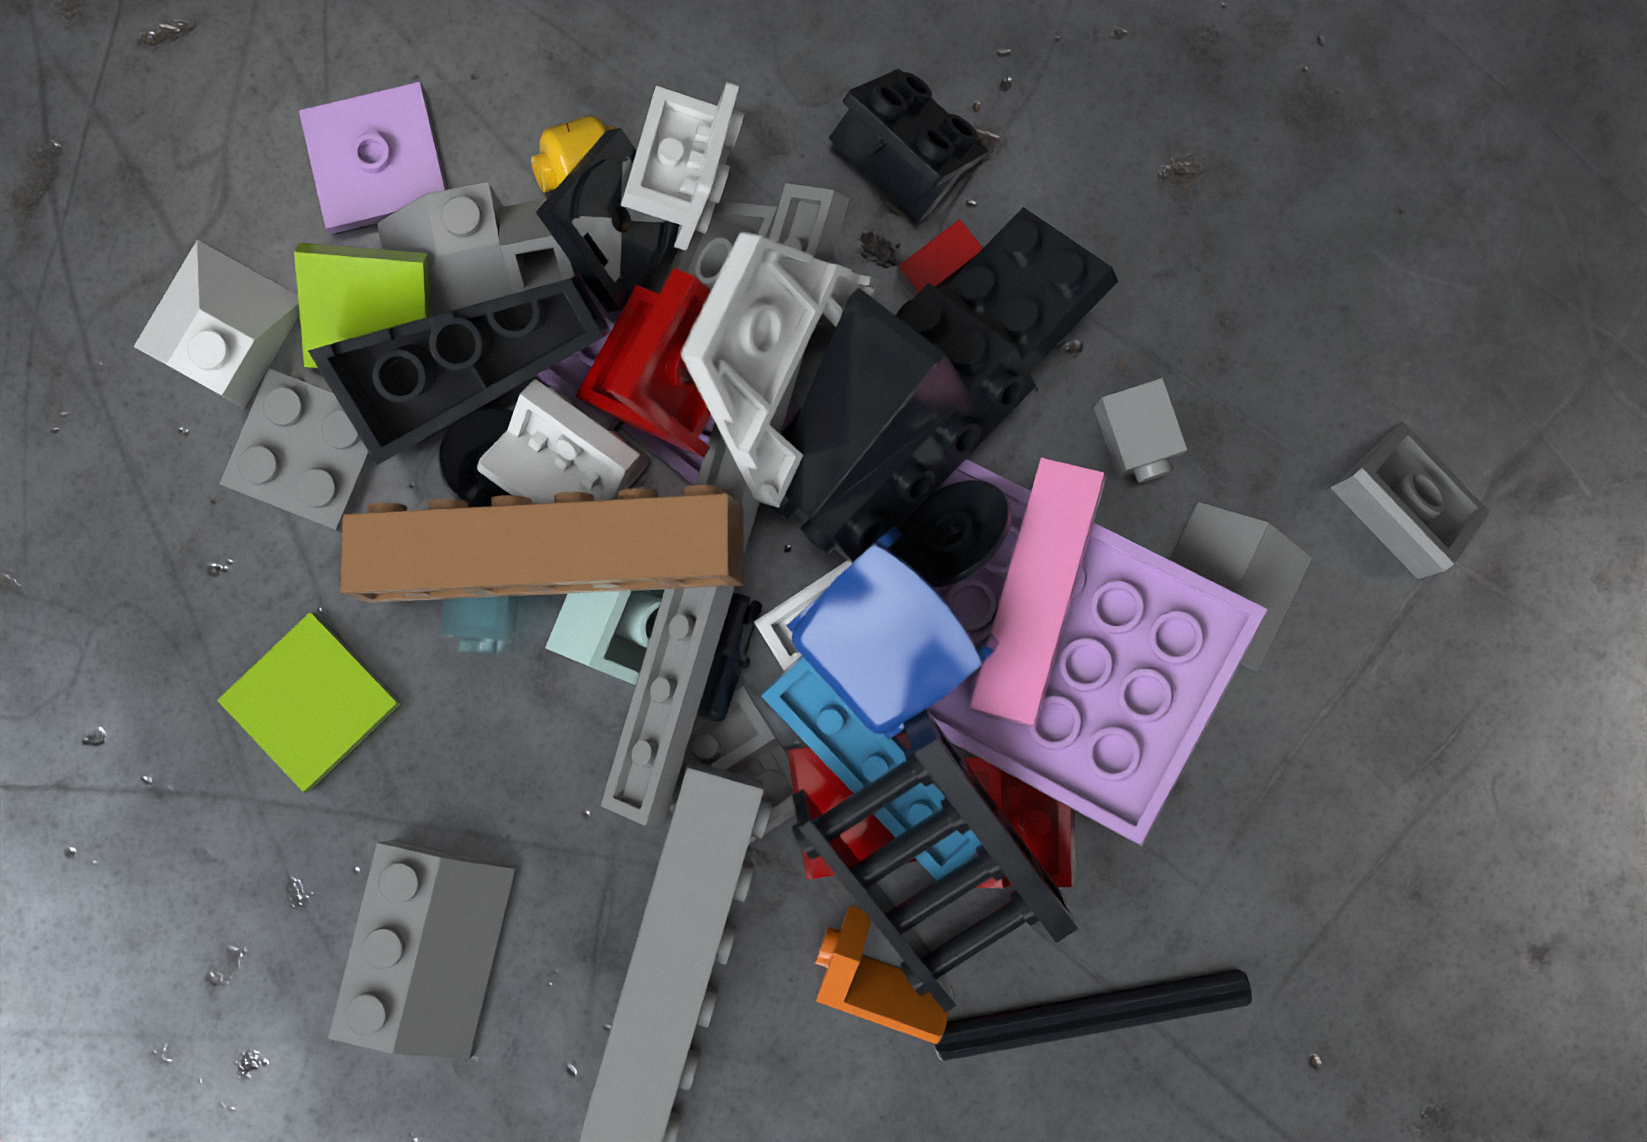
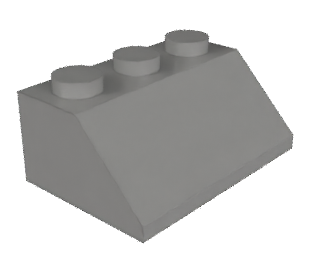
(422, 952)

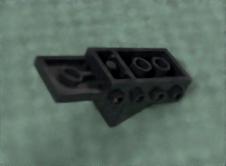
(924, 388)

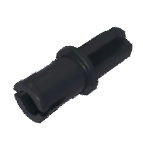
(729, 658)

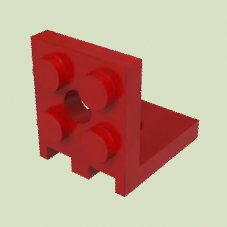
(641, 365)

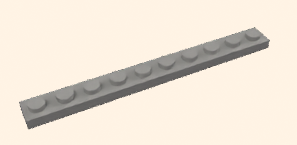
(693, 618)

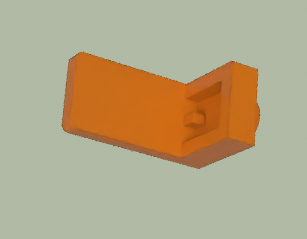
(872, 987)

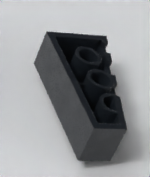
(444, 366)

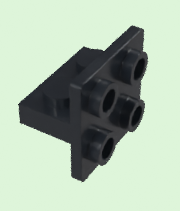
(906, 140)

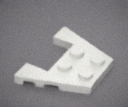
(752, 343)

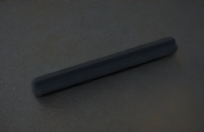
(1094, 1014)

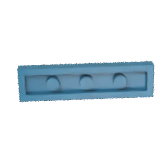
(860, 758)

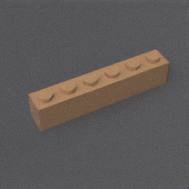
(544, 547)

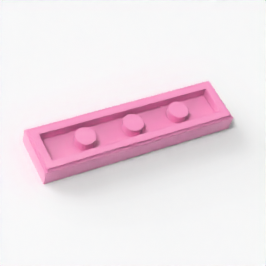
(1038, 591)

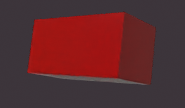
(939, 259)

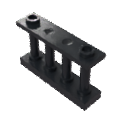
(964, 809)

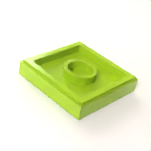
(357, 291)
(309, 702)

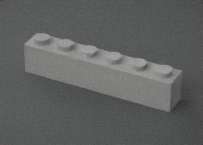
(675, 955)

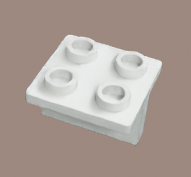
(683, 159)
(558, 451)

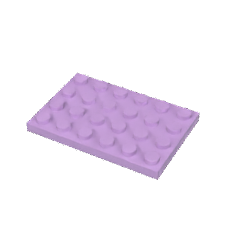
(1130, 680)

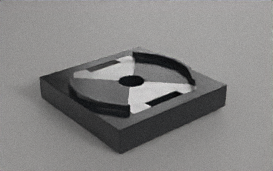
(584, 209)

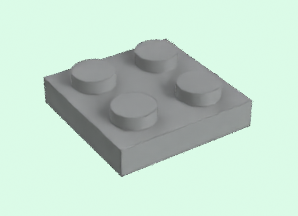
(299, 452)

